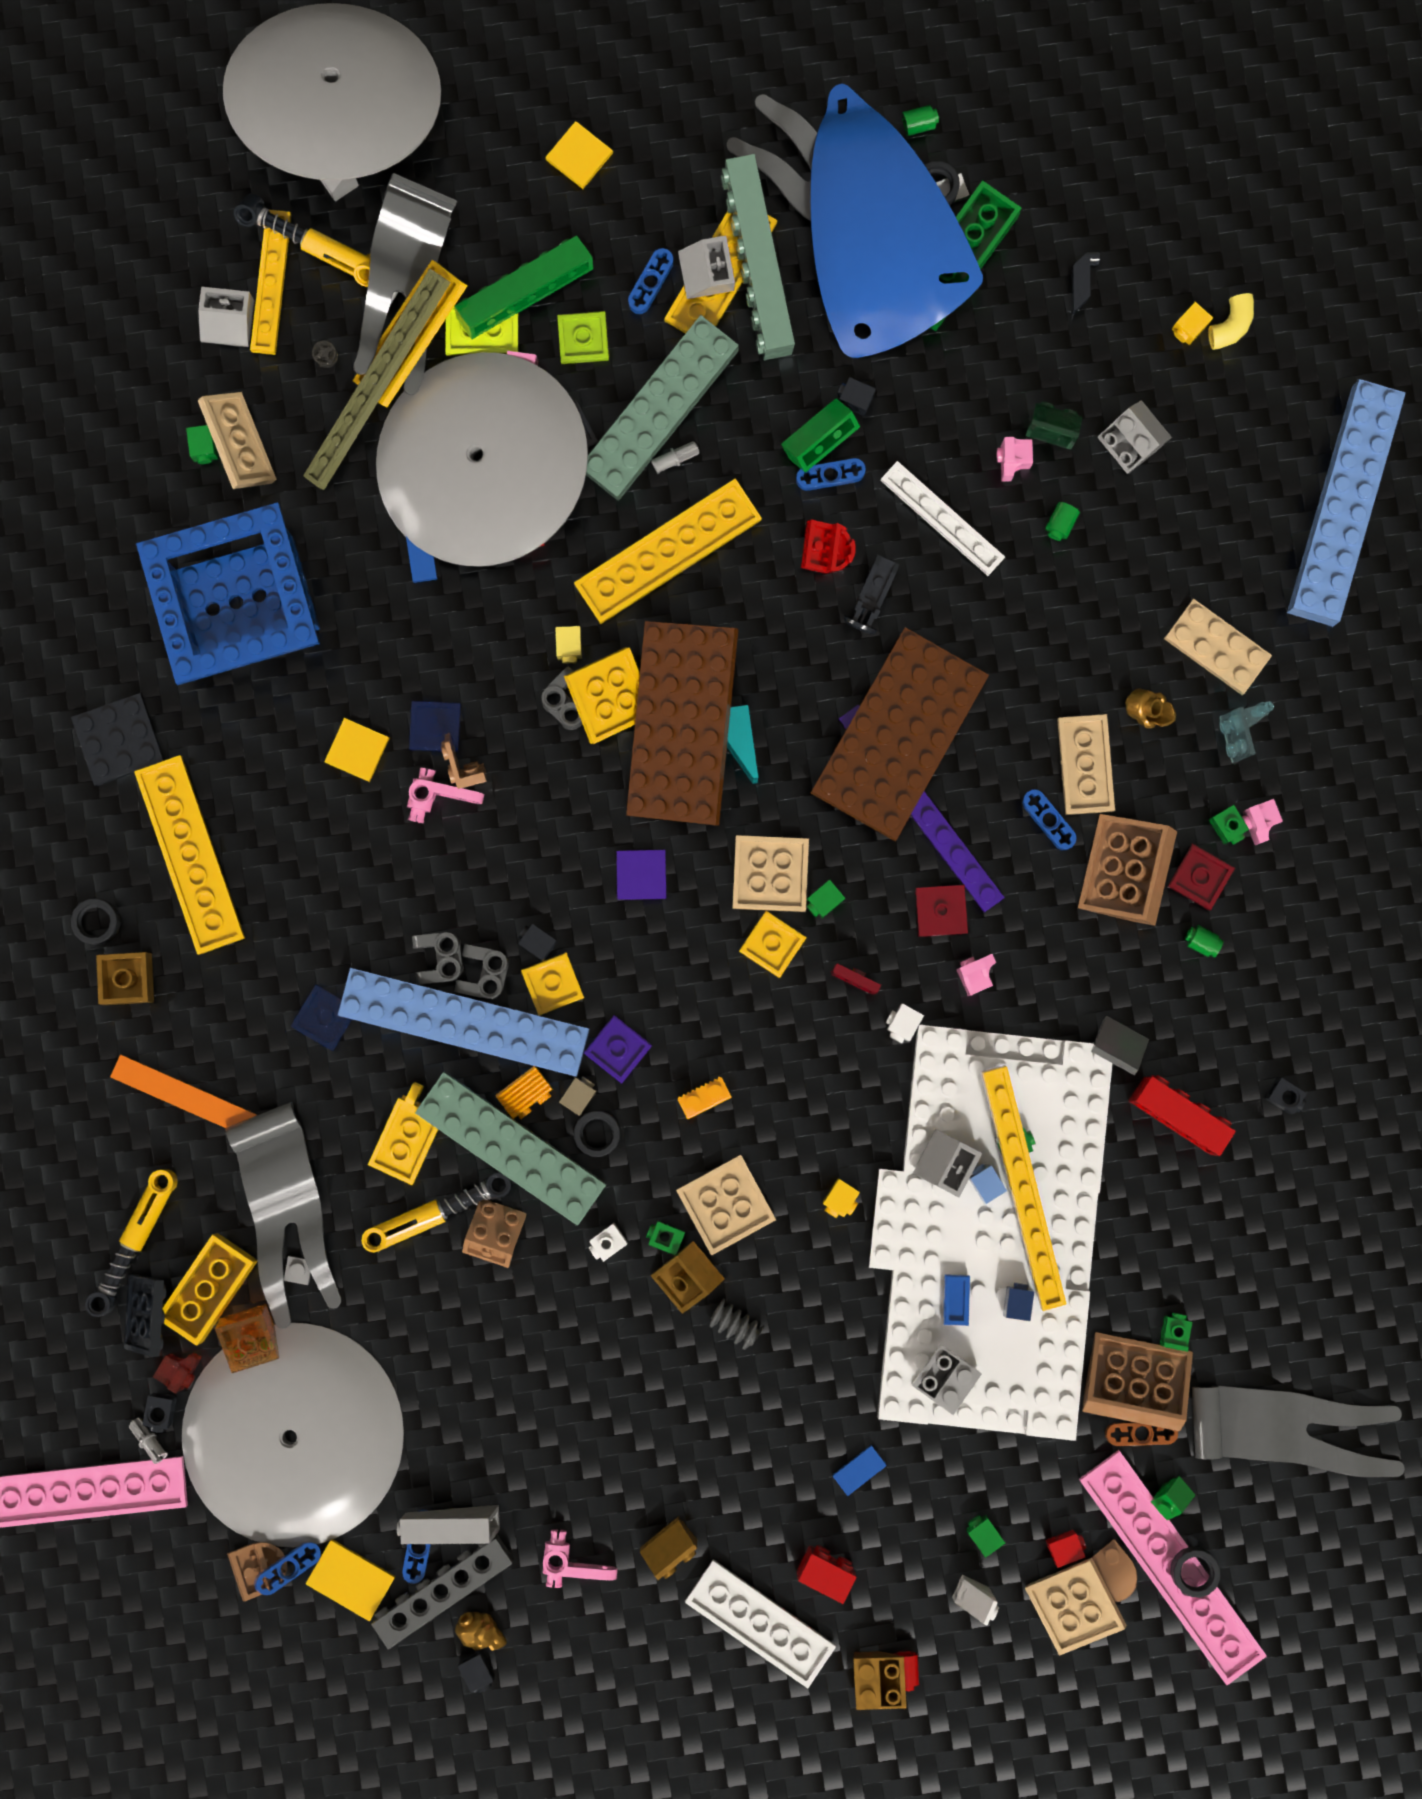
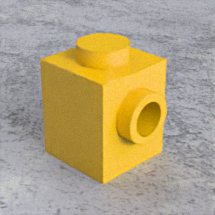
(841, 1199)

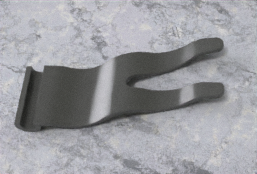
(785, 177)
(402, 247)
(282, 1192)
(1274, 1425)

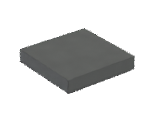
(1120, 1045)

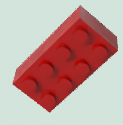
(1182, 1115)

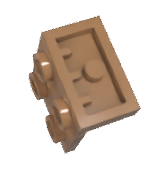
(472, 772)
(494, 1232)

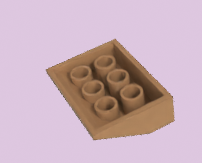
(1127, 869)
(1138, 1382)

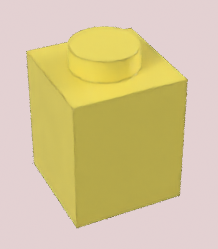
(568, 644)

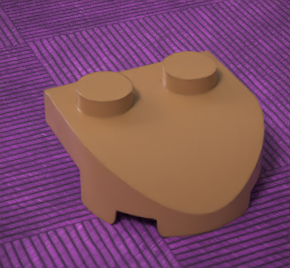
(252, 1560)
(1116, 1570)

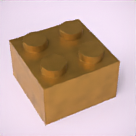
(125, 978)

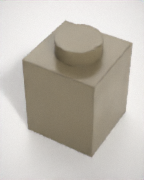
(578, 1095)

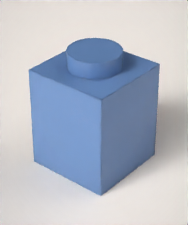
(987, 1183)

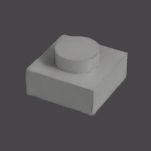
(297, 1271)

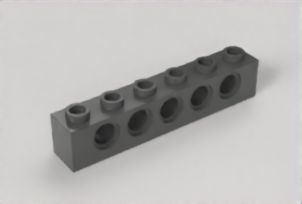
(393, 1632)

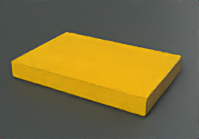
(350, 1580)

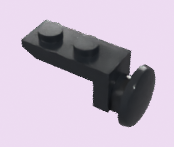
(873, 594)

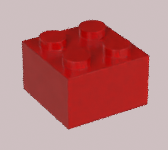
(826, 1574)

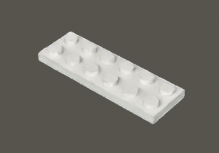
(760, 1623)

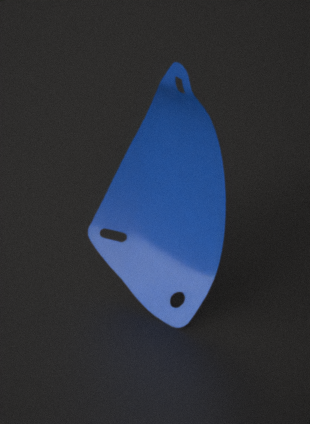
(881, 232)

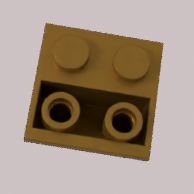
(669, 1548)
(879, 1680)

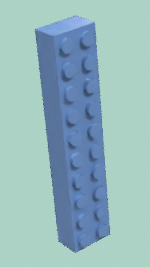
(1346, 503)
(463, 1022)

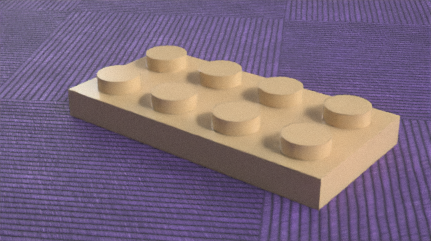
(237, 440)
(1218, 647)
(1086, 764)

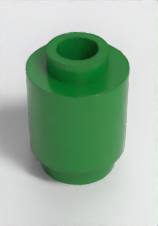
(1204, 941)

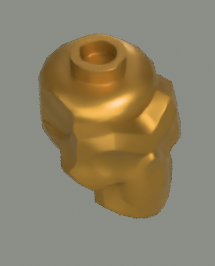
(1150, 708)
(479, 1631)

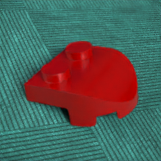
(827, 547)

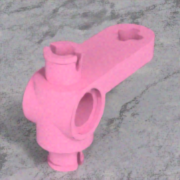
(420, 806)
(559, 1547)

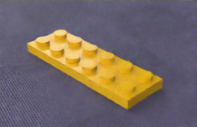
(712, 307)
(433, 324)

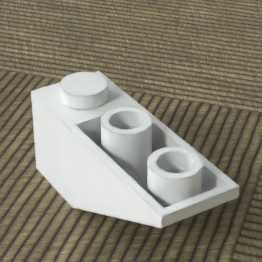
(976, 1599)

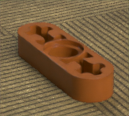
(1123, 1440)

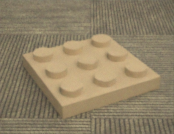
(770, 873)
(726, 1205)
(1075, 1606)

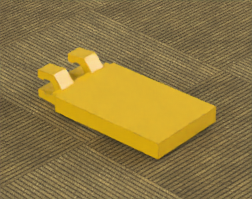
(404, 1139)

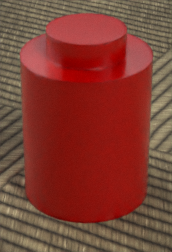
(911, 1669)

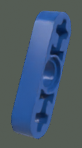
(636, 292)
(849, 477)
(1059, 819)
(422, 1566)
(267, 1573)

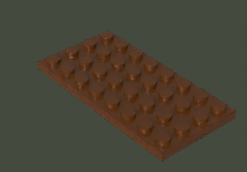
(682, 722)
(899, 734)

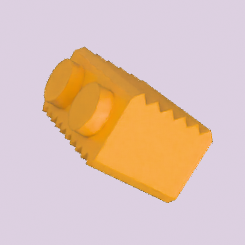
(524, 1092)
(704, 1098)

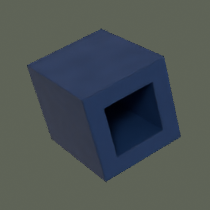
(1018, 1302)

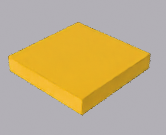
(579, 155)
(357, 750)
(772, 944)
(552, 984)

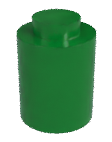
(919, 120)
(1062, 521)

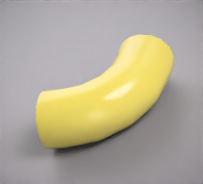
(1236, 324)

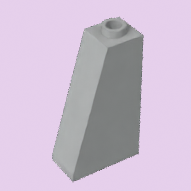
(450, 1526)

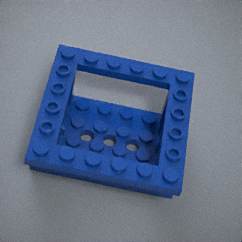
(233, 638)

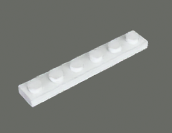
(942, 518)

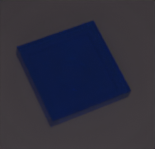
(430, 724)
(320, 1018)

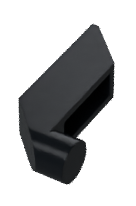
(1081, 279)

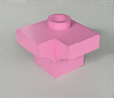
(1014, 455)
(1261, 819)
(976, 974)

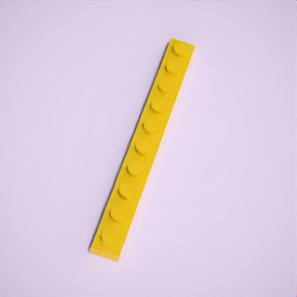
(1023, 1188)

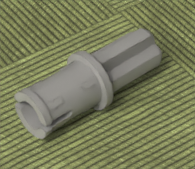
(675, 457)
(147, 1440)

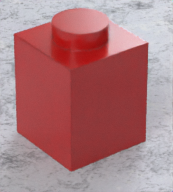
(1066, 1548)

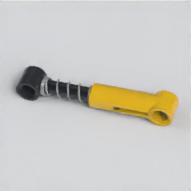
(254, 212)
(433, 1213)
(133, 1239)

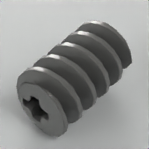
(735, 1325)

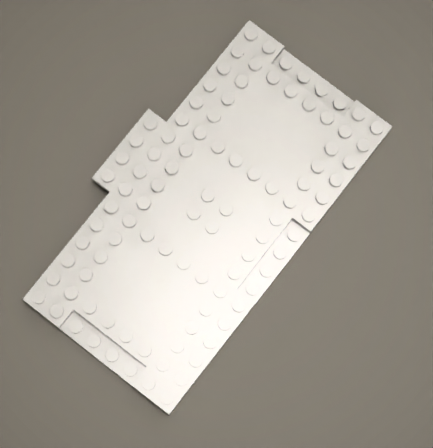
(924, 1232)

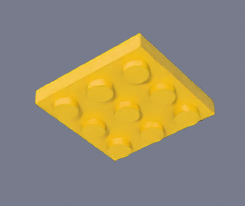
(606, 694)

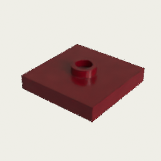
(1201, 877)
(941, 910)
(856, 978)

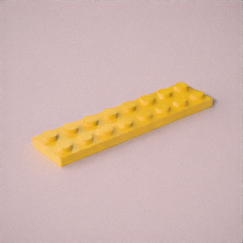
(667, 551)
(189, 855)

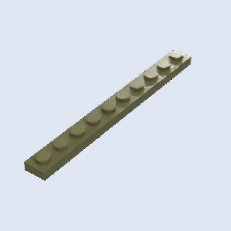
(377, 379)

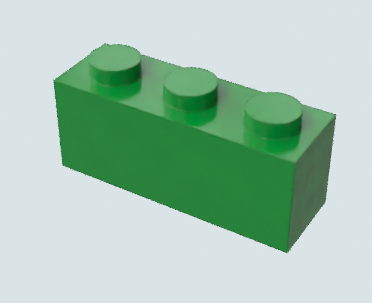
(820, 435)

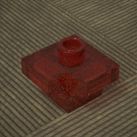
(177, 1371)

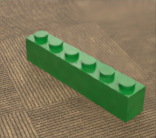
(523, 287)

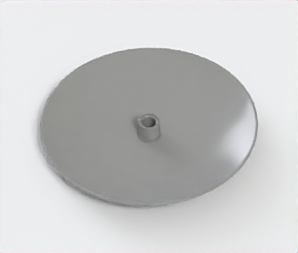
(331, 91)
(519, 487)
(343, 1450)

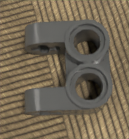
(566, 704)
(443, 958)
(486, 974)

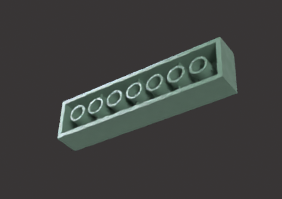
(759, 258)
(660, 407)
(510, 1148)

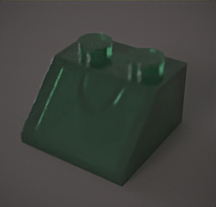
(1054, 425)

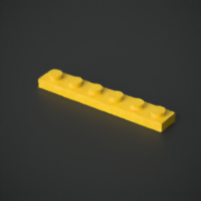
(270, 289)

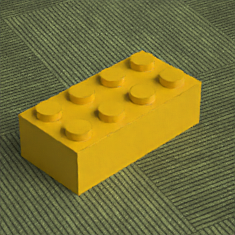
(207, 1288)

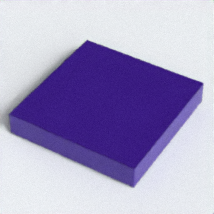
(641, 875)
(617, 1049)

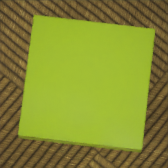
(583, 337)

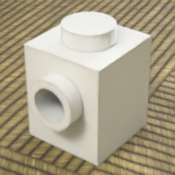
(903, 1023)
(607, 1242)

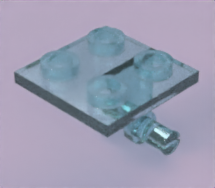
(1236, 727)

